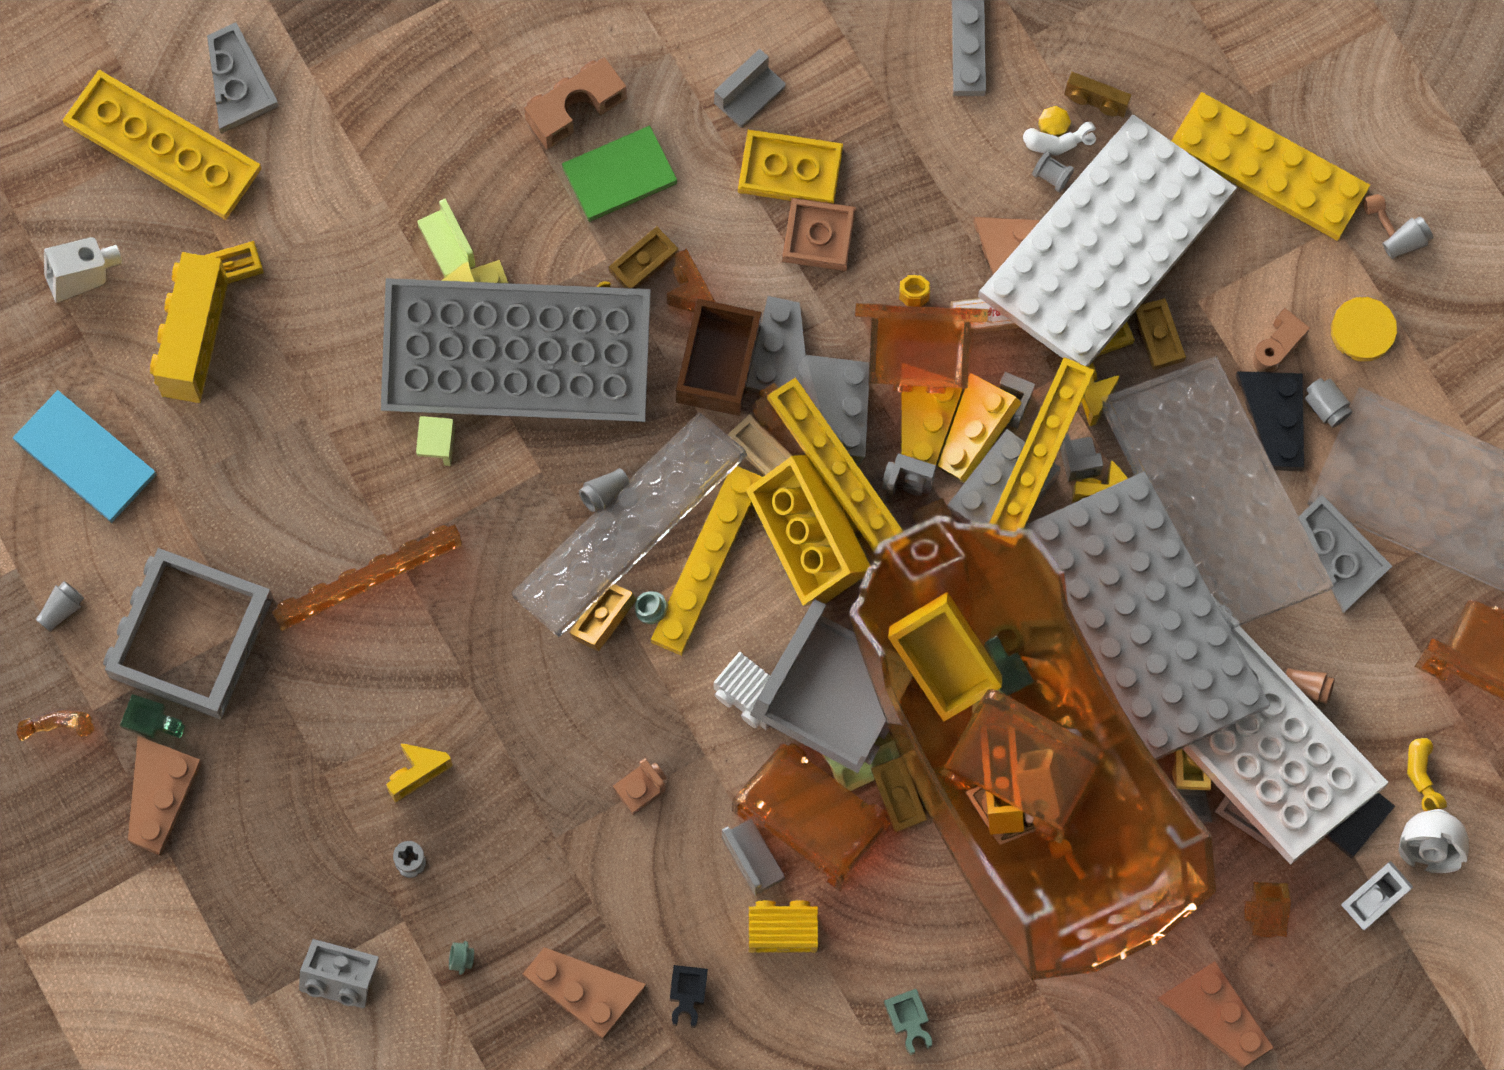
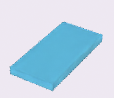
(84, 456)

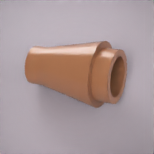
(1314, 685)

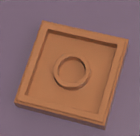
(818, 234)

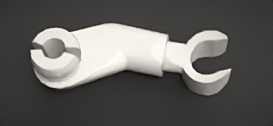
(1055, 145)

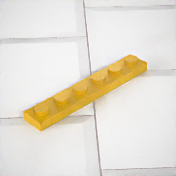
(1042, 446)
(834, 463)
(705, 561)

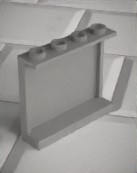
(824, 693)

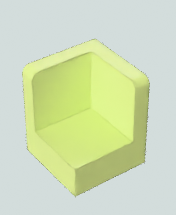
(436, 438)

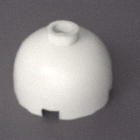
(1435, 840)

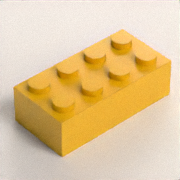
(190, 327)
(808, 530)

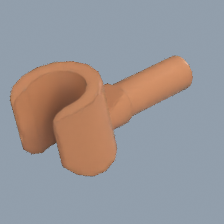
(1377, 204)

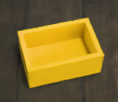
(945, 656)

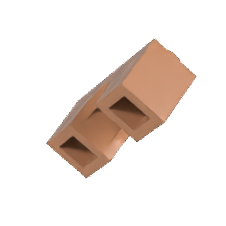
(594, 84)

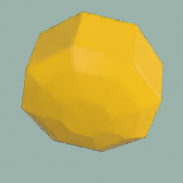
(1054, 121)
(914, 290)

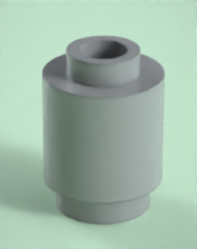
(1328, 402)

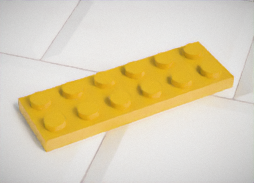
(162, 144)
(1270, 166)

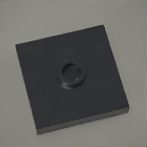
(1360, 825)

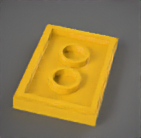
(790, 167)

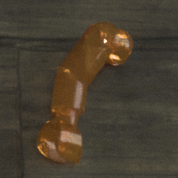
(63, 718)

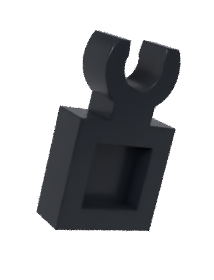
(687, 988)

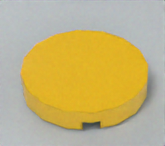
(1363, 329)

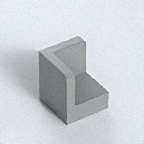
(1022, 390)
(1080, 458)

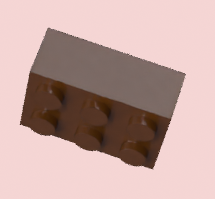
(718, 357)

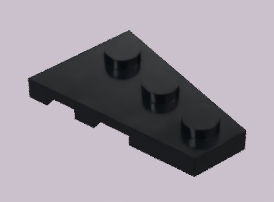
(1278, 415)

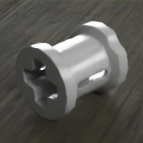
(1052, 171)
(402, 851)

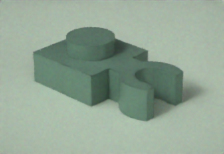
(907, 1016)

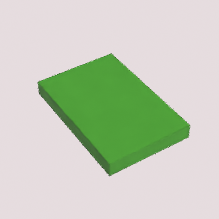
(619, 173)

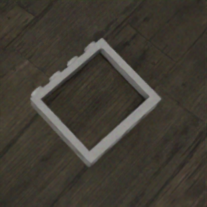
(235, 659)

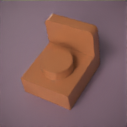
(641, 786)

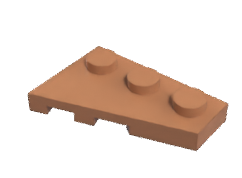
(1001, 237)
(158, 793)
(584, 990)
(1219, 1014)

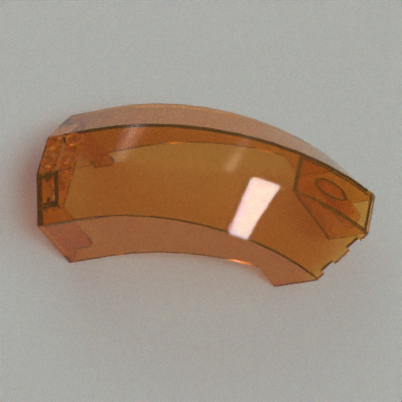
(1136, 848)

